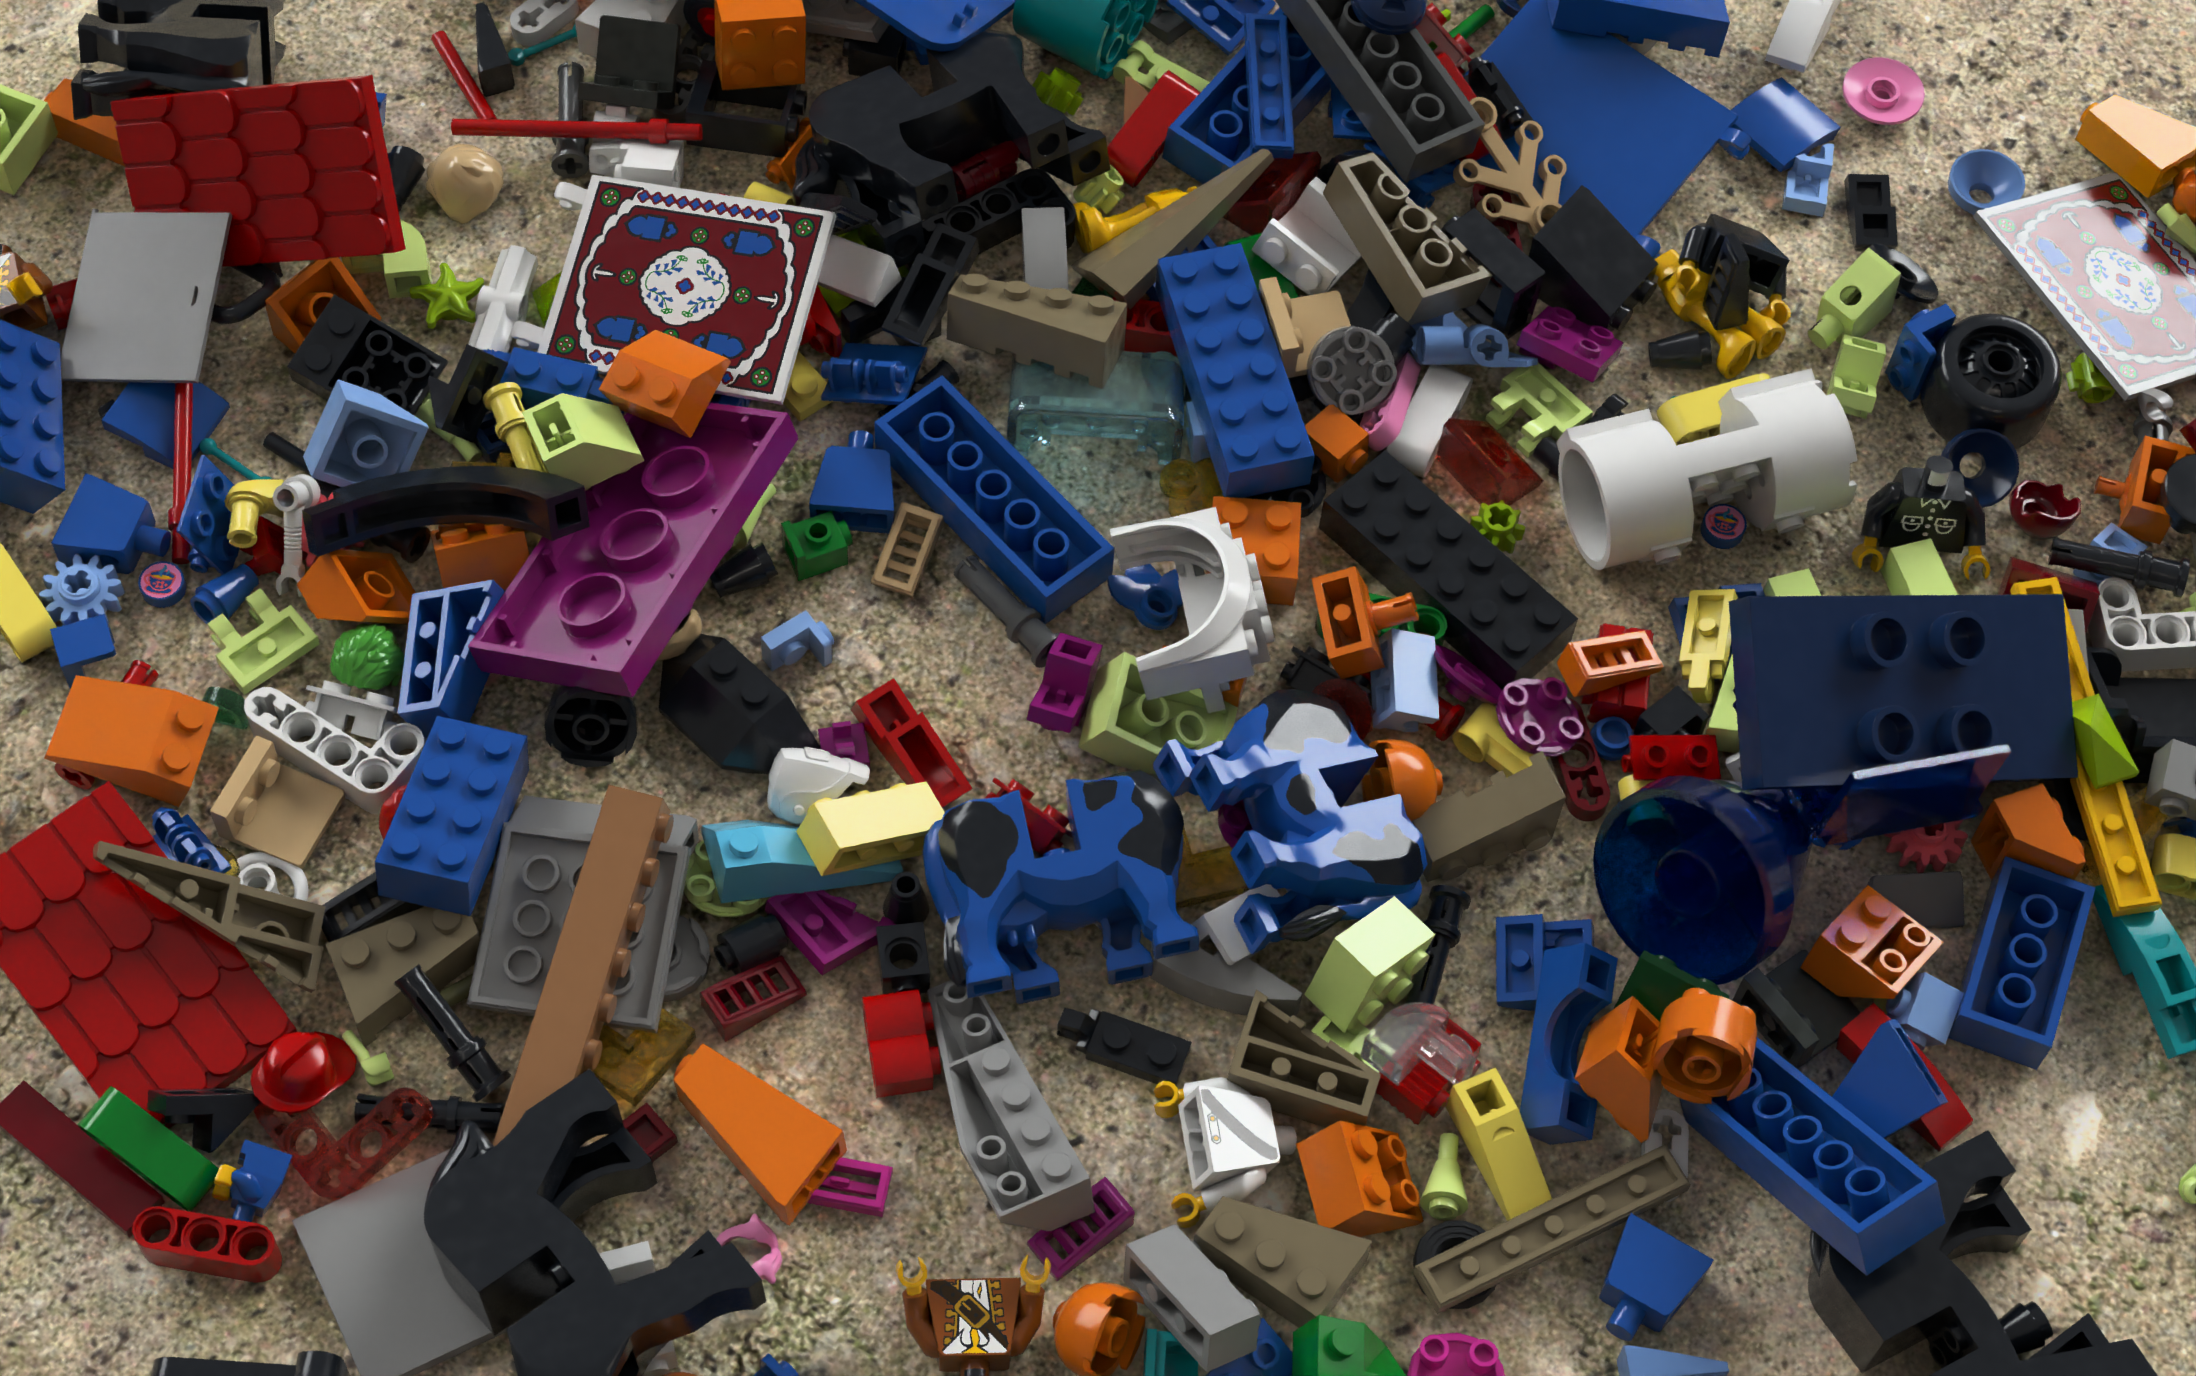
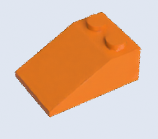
(133, 736)

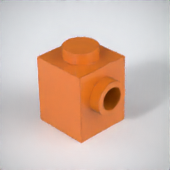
(1338, 442)

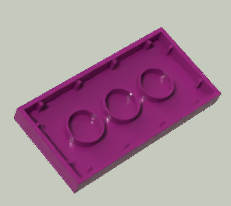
(613, 594)

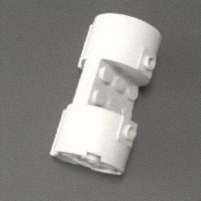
(1777, 453)

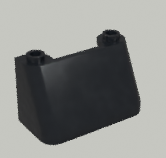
(2143, 709)

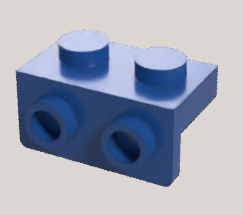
(1916, 350)

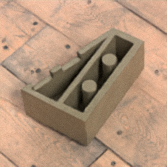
(1492, 822)
(380, 955)
(1300, 1070)
(1282, 1259)

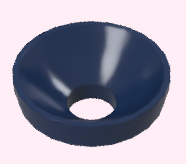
(1390, 16)
(1998, 460)

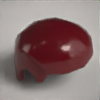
(2043, 509)

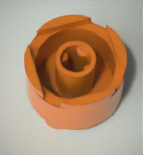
(1705, 1047)

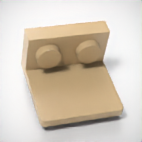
(1300, 322)
(274, 806)

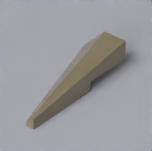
(261, 923)

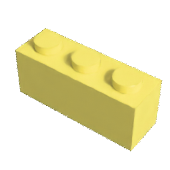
(869, 827)

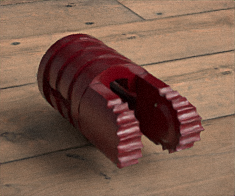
(974, 176)

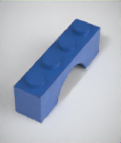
(1571, 991)

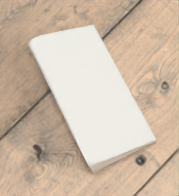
(858, 271)

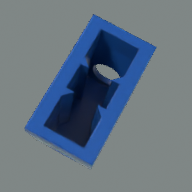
(856, 485)
(108, 524)
(1649, 1278)

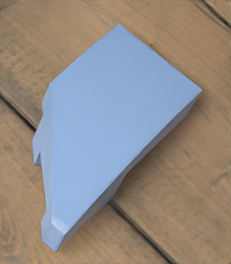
(1808, 182)

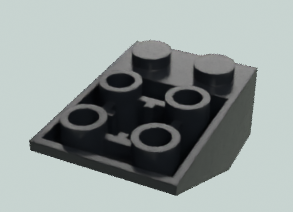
(364, 353)

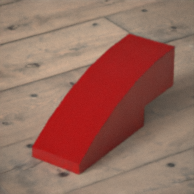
(910, 742)
(1940, 1125)

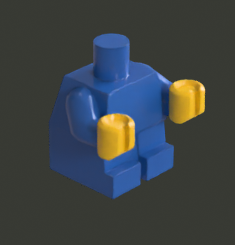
(254, 1184)

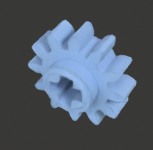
(81, 590)

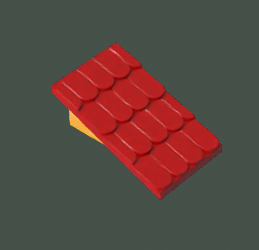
(287, 160)
(119, 974)

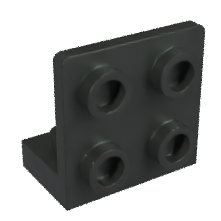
(635, 63)
(1795, 1010)

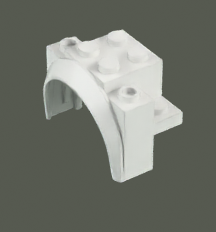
(1221, 608)

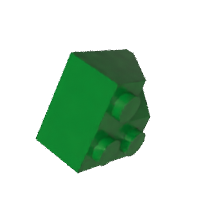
(1340, 1349)

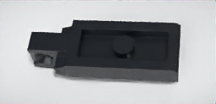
(1125, 1045)

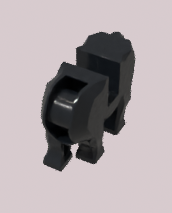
(174, 49)

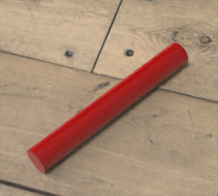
(462, 76)

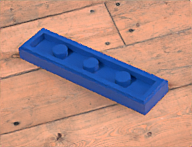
(1269, 84)

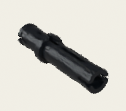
(446, 1113)

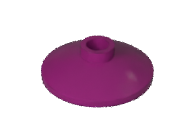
(1465, 678)

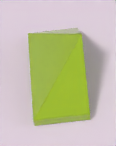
(2100, 744)

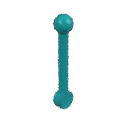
(517, 56)
(209, 447)

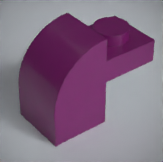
(1065, 683)

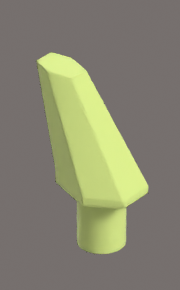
(2178, 226)

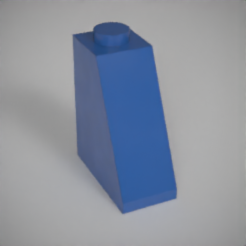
(1889, 1083)

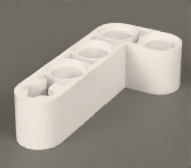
(2140, 631)
(331, 744)

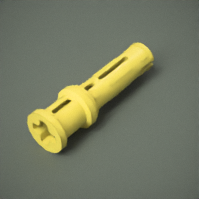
(511, 427)

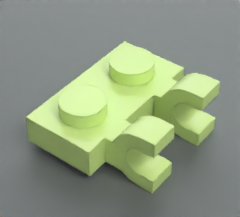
(1543, 399)
(266, 649)

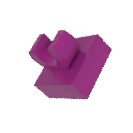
(845, 741)

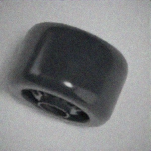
(1991, 377)

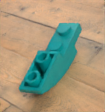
(2162, 968)

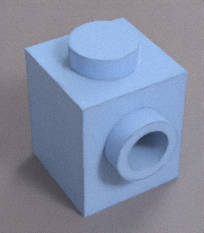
(1925, 1009)

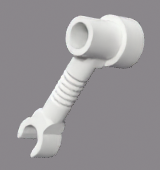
(306, 494)

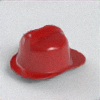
(301, 1071)

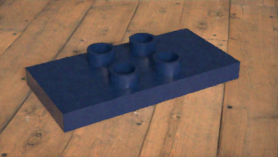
(1899, 681)

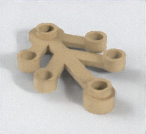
(1515, 176)

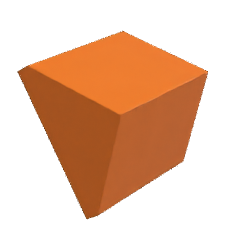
(303, 298)

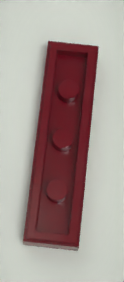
(76, 1157)

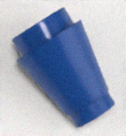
(224, 593)

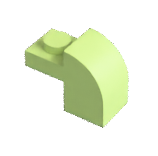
(401, 268)
(1857, 374)

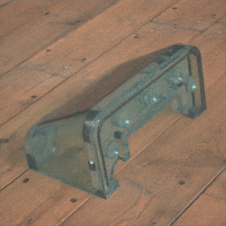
(1137, 402)

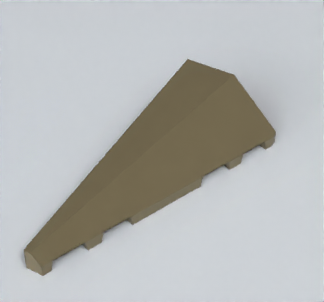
(1129, 262)

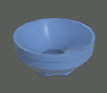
(1988, 172)

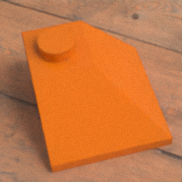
(357, 588)

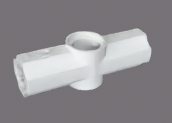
(504, 299)

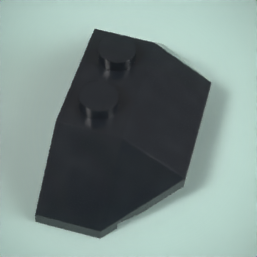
(730, 707)

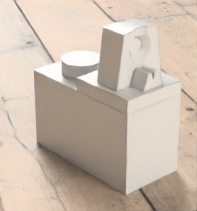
(639, 161)

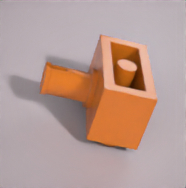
(1353, 622)

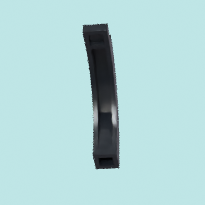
(447, 495)

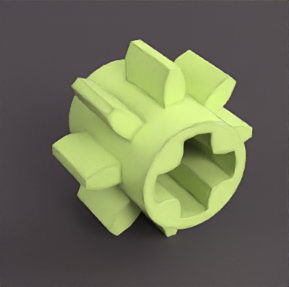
(1101, 191)

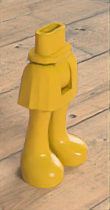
(1095, 230)
(1758, 337)

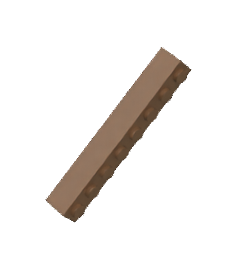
(591, 949)

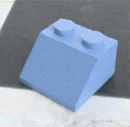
(362, 437)

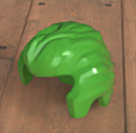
(367, 657)

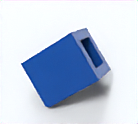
(82, 644)

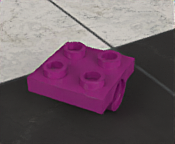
(1566, 342)

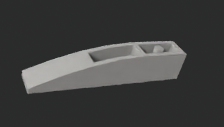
(1004, 1120)

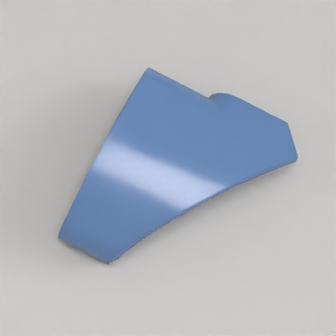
(1450, 342)

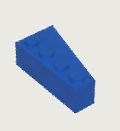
(1678, 22)

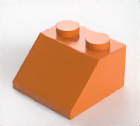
(664, 381)

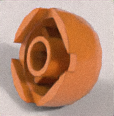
(1404, 771)
(1098, 1329)

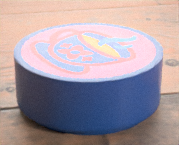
(1723, 526)
(162, 584)

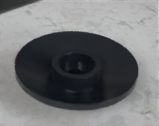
(1914, 281)

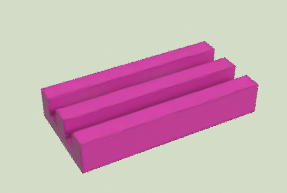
(853, 1203)

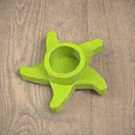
(447, 297)

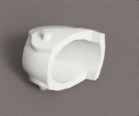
(806, 776)

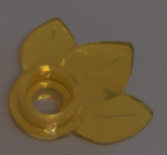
(1200, 486)

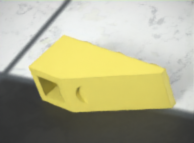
(1498, 1142)

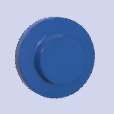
(1611, 738)

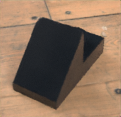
(460, 404)
(211, 1110)

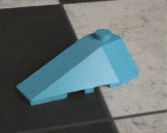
(769, 860)

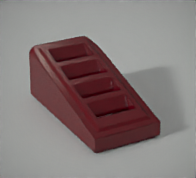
(733, 1024)

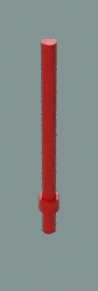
(656, 131)
(181, 467)

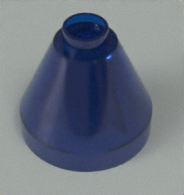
(1702, 873)

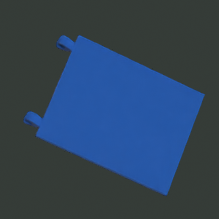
(1610, 115)

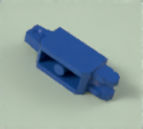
(548, 376)

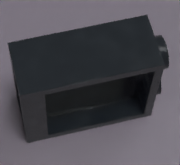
(744, 132)
(1520, 277)

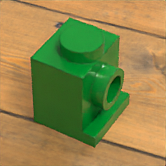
(816, 544)

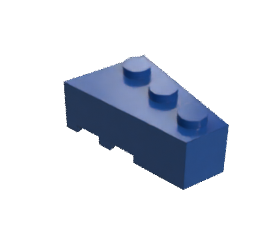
(438, 666)

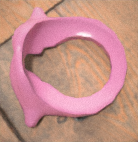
(757, 1229)

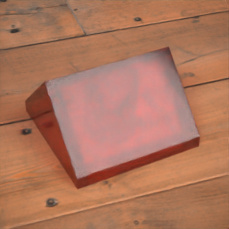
(1274, 192)
(1485, 462)

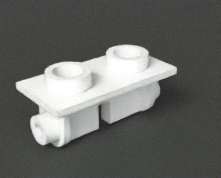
(371, 715)

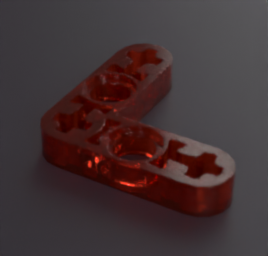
(331, 1153)

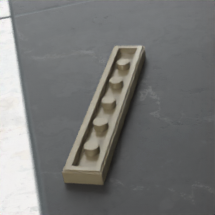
(1550, 1228)

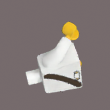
(1226, 1140)

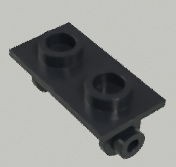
(1490, 84)
(1312, 670)

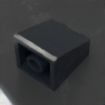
(1592, 263)

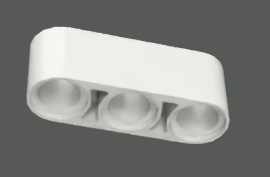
(1435, 401)

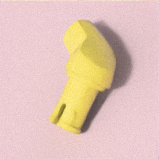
(246, 503)

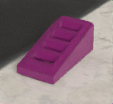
(1108, 1230)

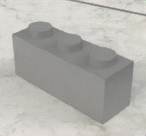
(1192, 1297)

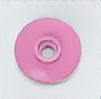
(1883, 91)

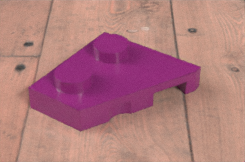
(824, 927)

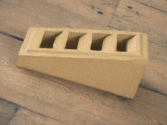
(917, 518)

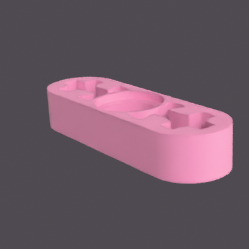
(1387, 418)

